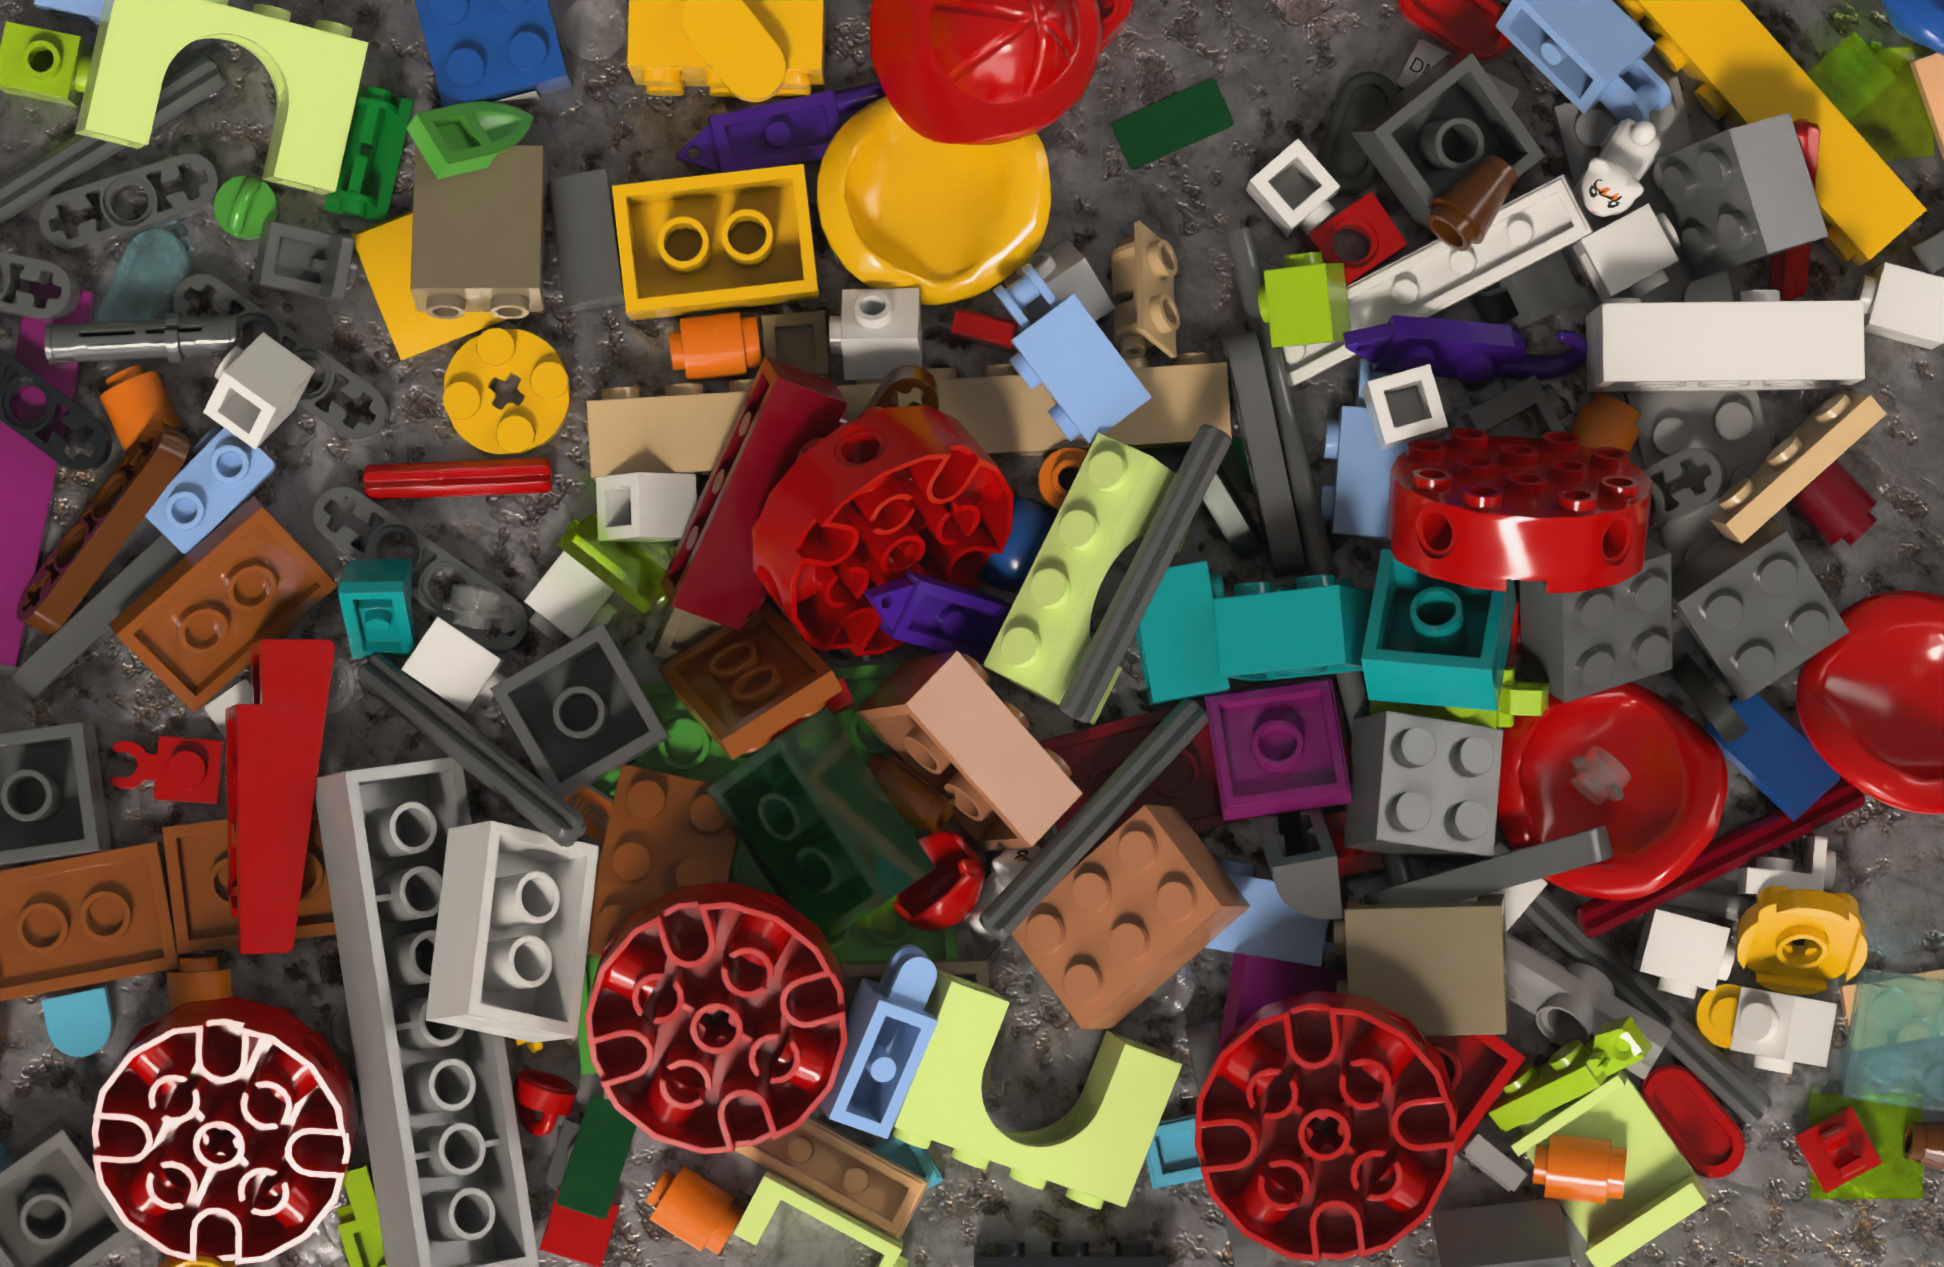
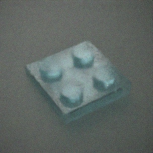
(1895, 1041)

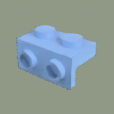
(209, 488)

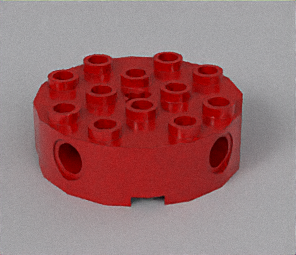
(866, 507)
(1519, 511)
(747, 1073)
(236, 1190)
(1330, 1191)

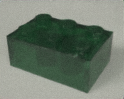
(821, 825)

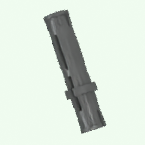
(143, 339)

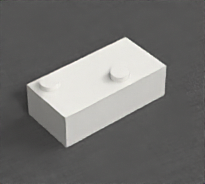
(1725, 345)

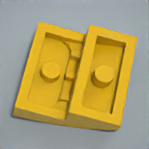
(386, 258)

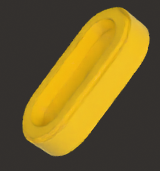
(735, 47)

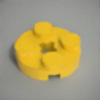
(498, 356)
(1828, 922)

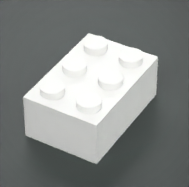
(512, 933)

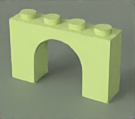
(311, 69)
(1051, 616)
(1089, 1150)

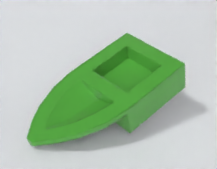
(467, 135)

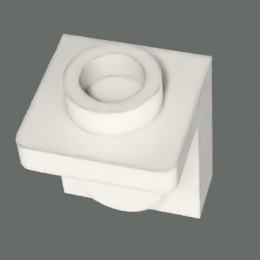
(1816, 874)

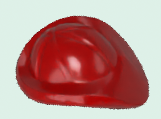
(983, 65)
(1879, 700)
(1666, 806)

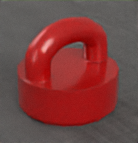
(545, 1094)

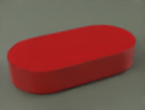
(1459, 25)
(1694, 1120)

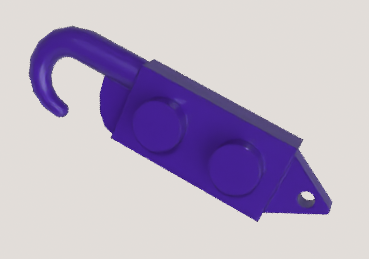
(777, 132)
(1461, 349)
(939, 614)

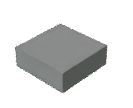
(1492, 1162)

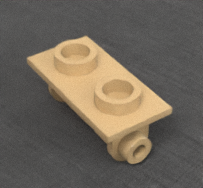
(1146, 271)

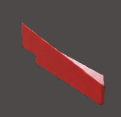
(272, 787)

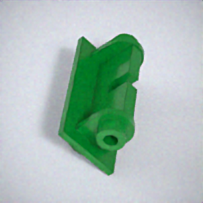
(371, 155)

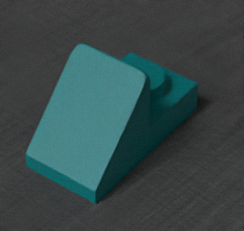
(378, 607)

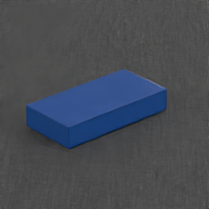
(1777, 758)

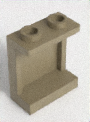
(480, 237)
(1430, 962)

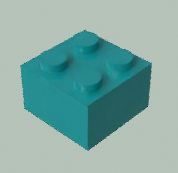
(1292, 633)
(1180, 636)
(1435, 639)

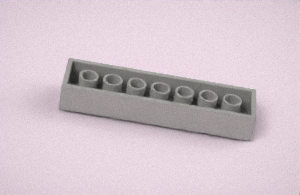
(429, 1090)

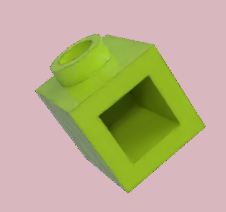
(43, 64)
(1305, 301)

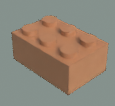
(972, 748)
(1129, 917)

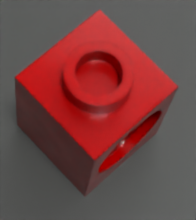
(1373, 224)

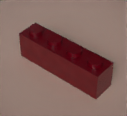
(714, 558)

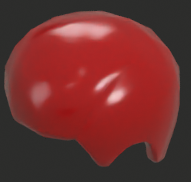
(949, 890)

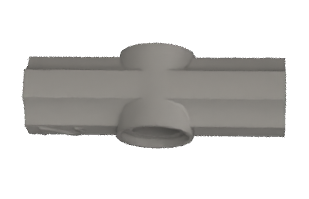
(1574, 1001)

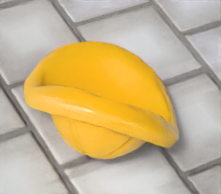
(928, 209)

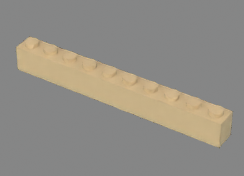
(999, 410)

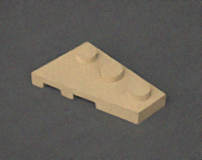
(1796, 462)

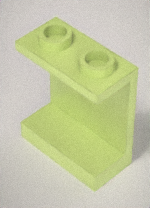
(1657, 1180)
(776, 1188)

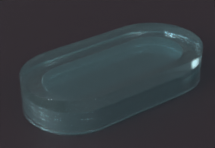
(146, 278)

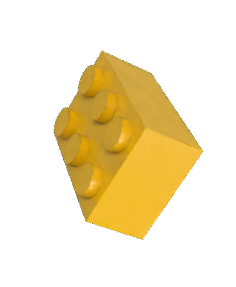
(668, 61)
(716, 242)

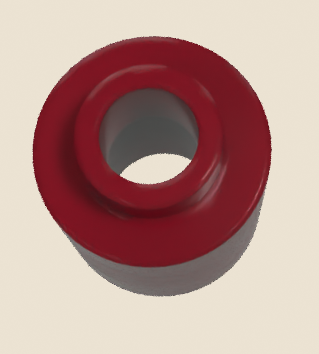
(1836, 505)

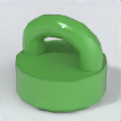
(244, 205)

